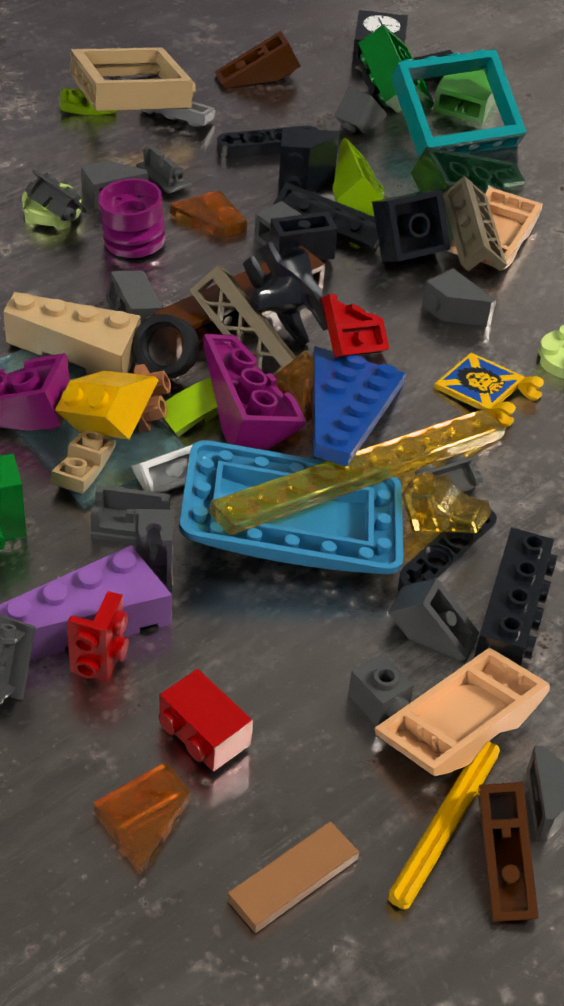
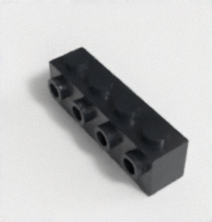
(516, 594)

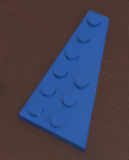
(348, 402)

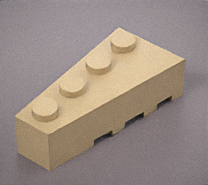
(86, 334)

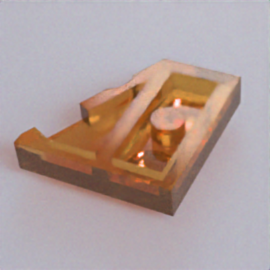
(211, 213)
(298, 380)
(143, 812)

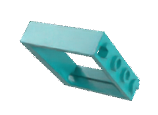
(466, 142)

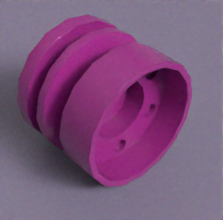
(132, 217)

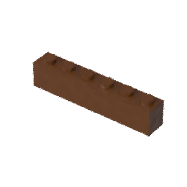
(195, 315)

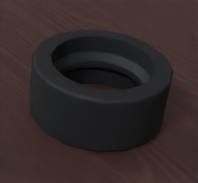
(149, 327)

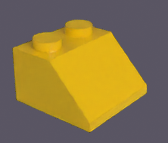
(106, 402)

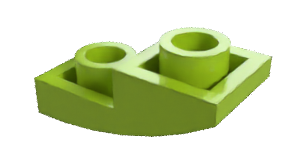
(75, 102)
(191, 407)

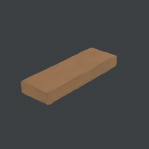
(292, 876)

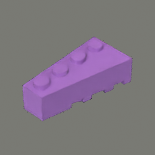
(81, 596)

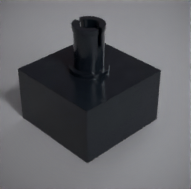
(411, 225)

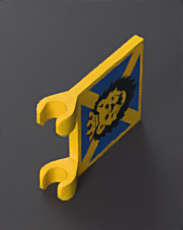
(487, 386)

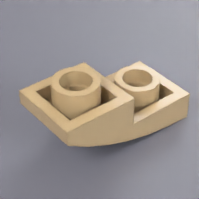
(84, 461)

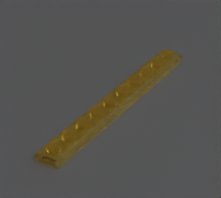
(369, 466)

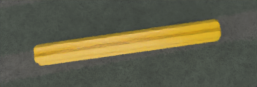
(442, 828)

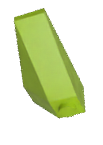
(355, 180)

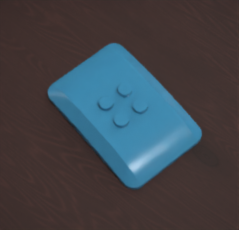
(342, 534)

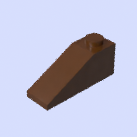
(263, 63)
(507, 851)

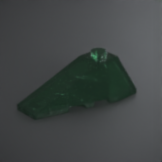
(444, 168)

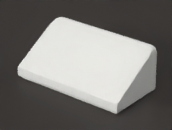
(163, 472)

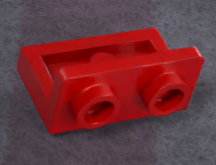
(98, 643)

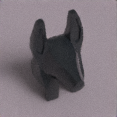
(286, 288)

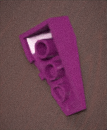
(33, 393)
(247, 400)

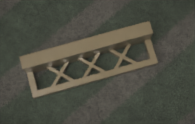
(473, 225)
(255, 319)

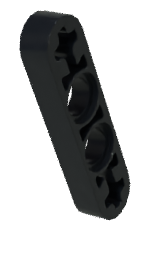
(252, 142)
(444, 549)

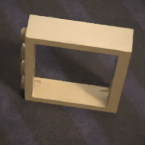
(171, 91)

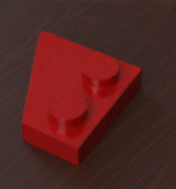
(353, 329)

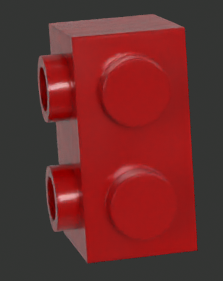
(204, 720)

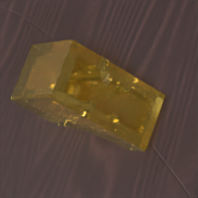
(439, 506)

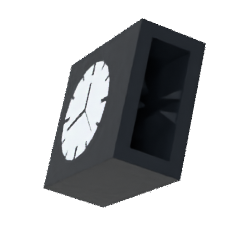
(369, 21)

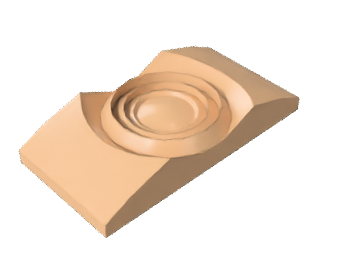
(513, 220)
(464, 712)

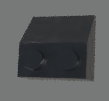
(308, 158)

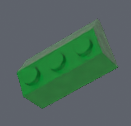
(381, 55)

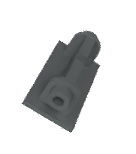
(163, 171)
(48, 188)
(460, 472)
(15, 655)

